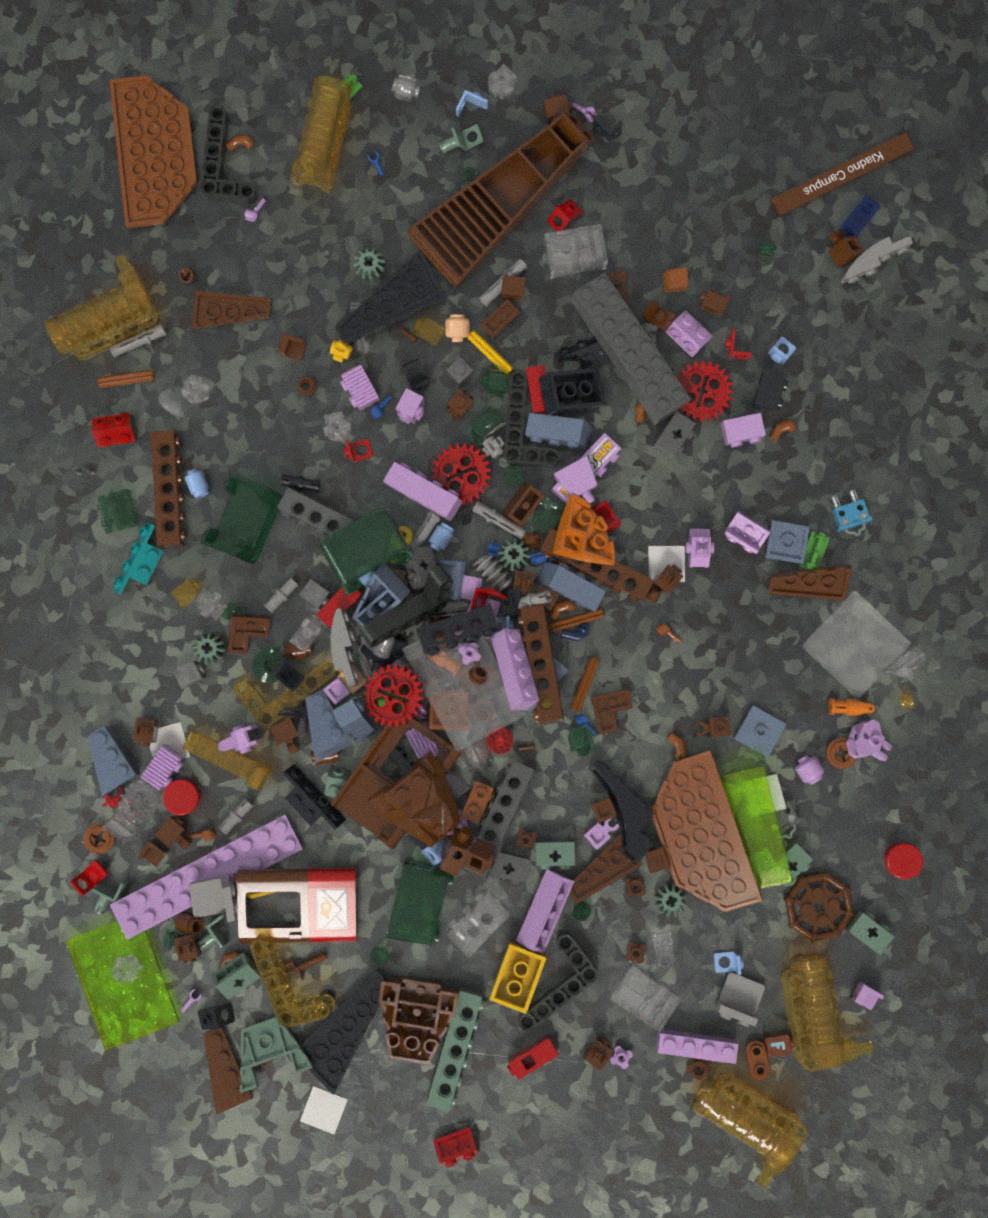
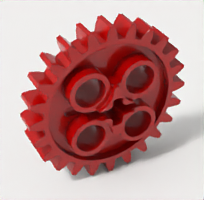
(719, 395)
(456, 458)
(388, 712)

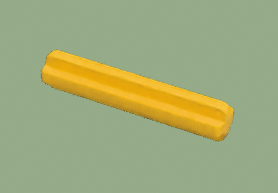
(490, 352)

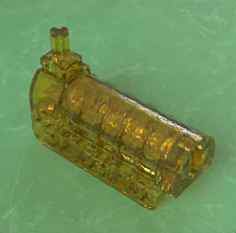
(323, 134)
(750, 1124)

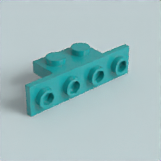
(141, 561)

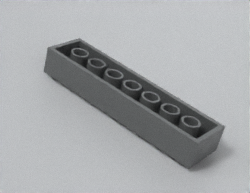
(629, 348)

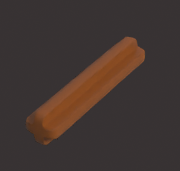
(126, 378)
(575, 620)
(585, 684)

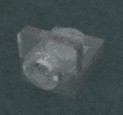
(173, 407)

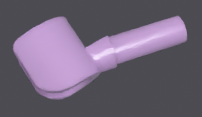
(586, 111)
(251, 215)
(190, 1001)

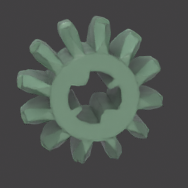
(364, 269)
(519, 550)
(213, 642)
(677, 902)

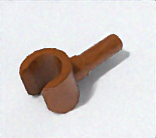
(662, 629)
(207, 834)

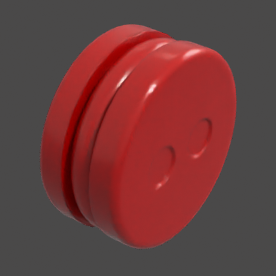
(181, 797)
(903, 860)

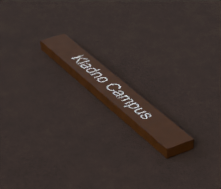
(842, 174)

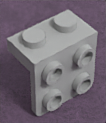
(213, 897)
(740, 999)

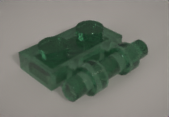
(122, 509)
(543, 520)

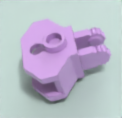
(699, 548)
(239, 740)
(868, 741)

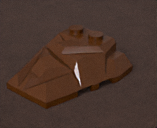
(420, 802)
(416, 1016)

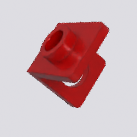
(566, 211)
(730, 346)
(350, 450)
(484, 593)
(112, 801)
(91, 876)

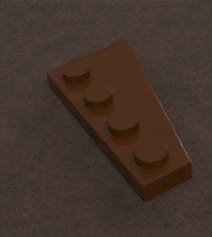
(224, 309)
(812, 583)
(602, 871)
(224, 1071)

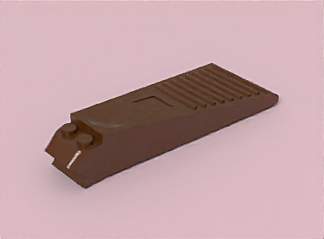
(485, 211)

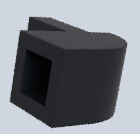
(396, 652)

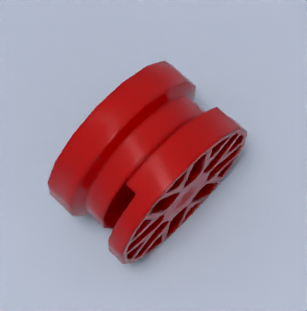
(500, 741)

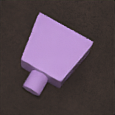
(578, 479)

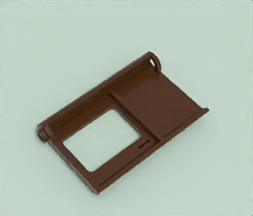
(369, 779)

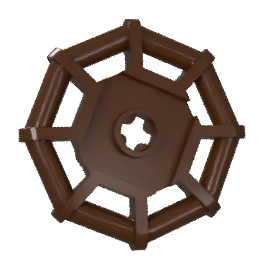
(830, 903)

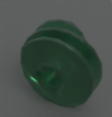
(260, 663)

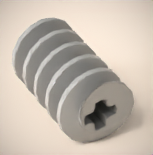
(493, 573)

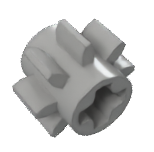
(493, 447)

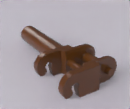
(305, 964)

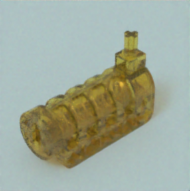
(104, 317)
(818, 1015)

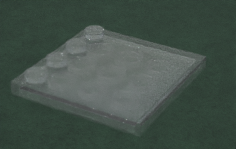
(856, 644)

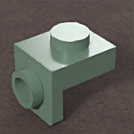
(335, 780)

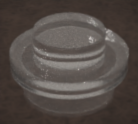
(362, 345)

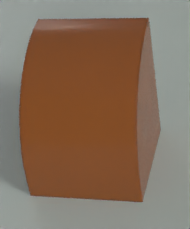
(675, 280)

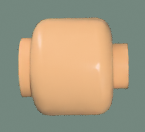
(457, 327)

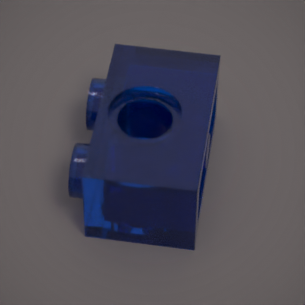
(860, 217)

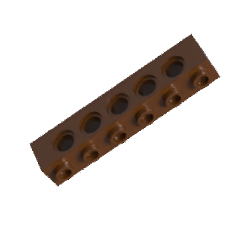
(159, 442)
(641, 582)
(537, 615)

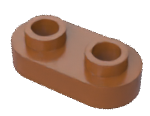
(757, 1060)

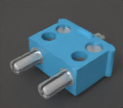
(851, 515)

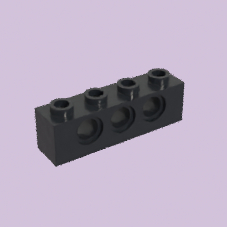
(464, 621)

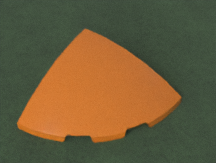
(583, 534)

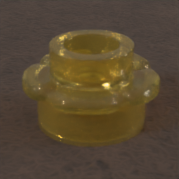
(907, 701)

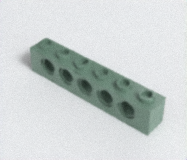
(445, 1099)

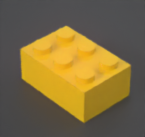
(517, 977)

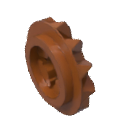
(837, 761)
(90, 840)

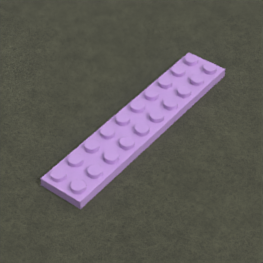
(172, 893)

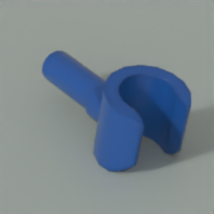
(376, 163)
(376, 410)
(493, 548)
(582, 720)

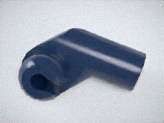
(577, 634)

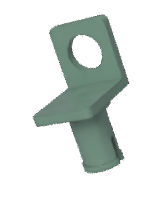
(460, 139)
(107, 895)
(214, 935)

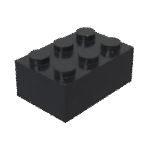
(571, 391)

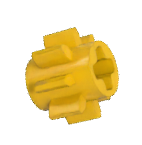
(339, 351)

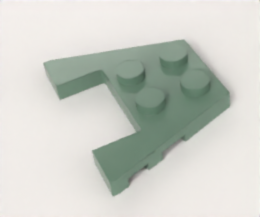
(264, 1043)

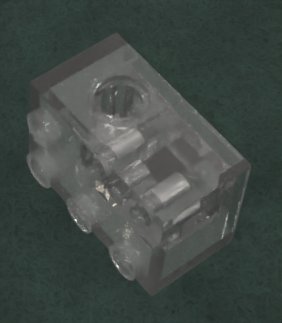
(575, 251)
(471, 929)
(644, 996)

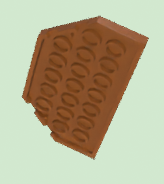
(152, 150)
(703, 835)

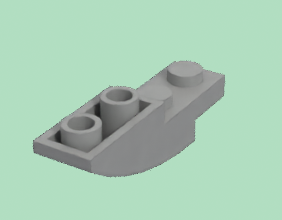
(869, 261)
(340, 640)

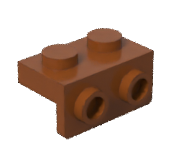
(477, 801)

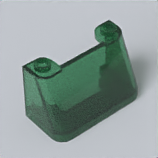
(244, 520)
(365, 547)
(418, 903)

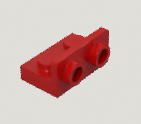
(456, 1147)

